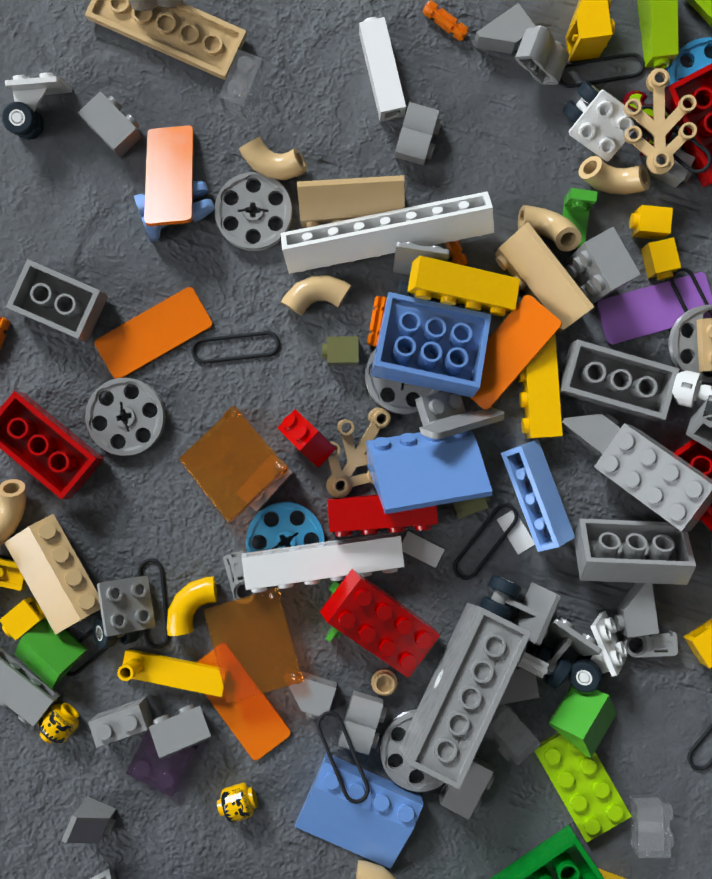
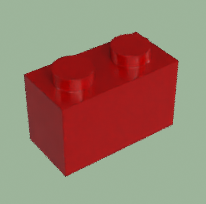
(306, 438)

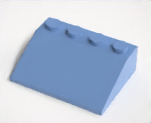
(431, 345)
(425, 471)
(370, 828)

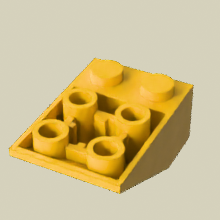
(589, 30)

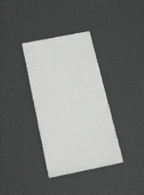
(518, 535)
(422, 549)

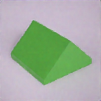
(49, 654)
(583, 718)

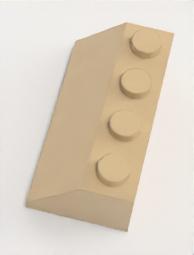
(349, 198)
(542, 276)
(54, 573)

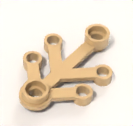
(658, 126)
(355, 456)

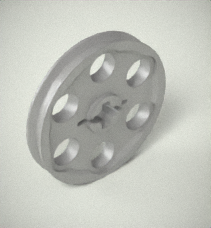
(248, 199)
(678, 342)
(399, 404)
(115, 410)
(401, 774)

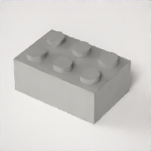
(602, 265)
(57, 301)

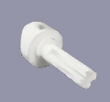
(688, 389)

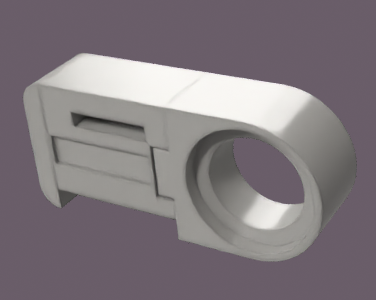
(234, 571)
(654, 645)

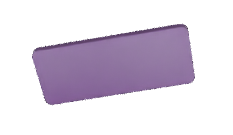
(650, 308)

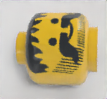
(58, 723)
(237, 802)

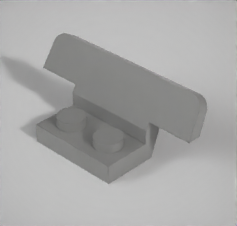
(445, 415)

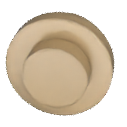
(384, 682)

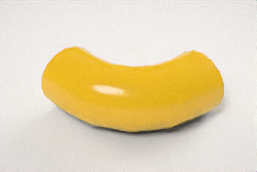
(187, 602)

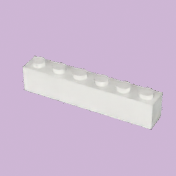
(322, 560)

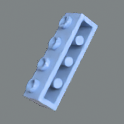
(538, 496)

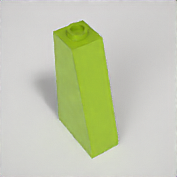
(658, 31)

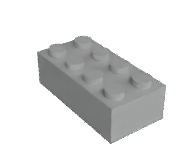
(617, 380)
(657, 477)
(633, 552)

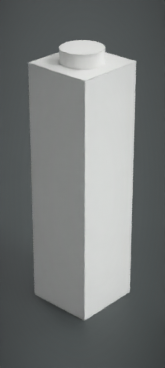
(382, 68)

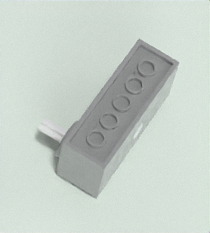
(466, 693)

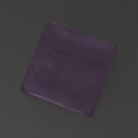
(158, 773)

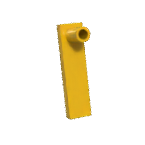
(171, 672)

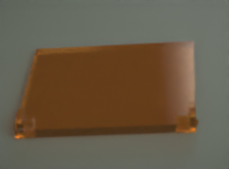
(233, 464)
(253, 645)

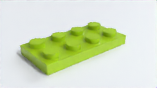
(582, 787)

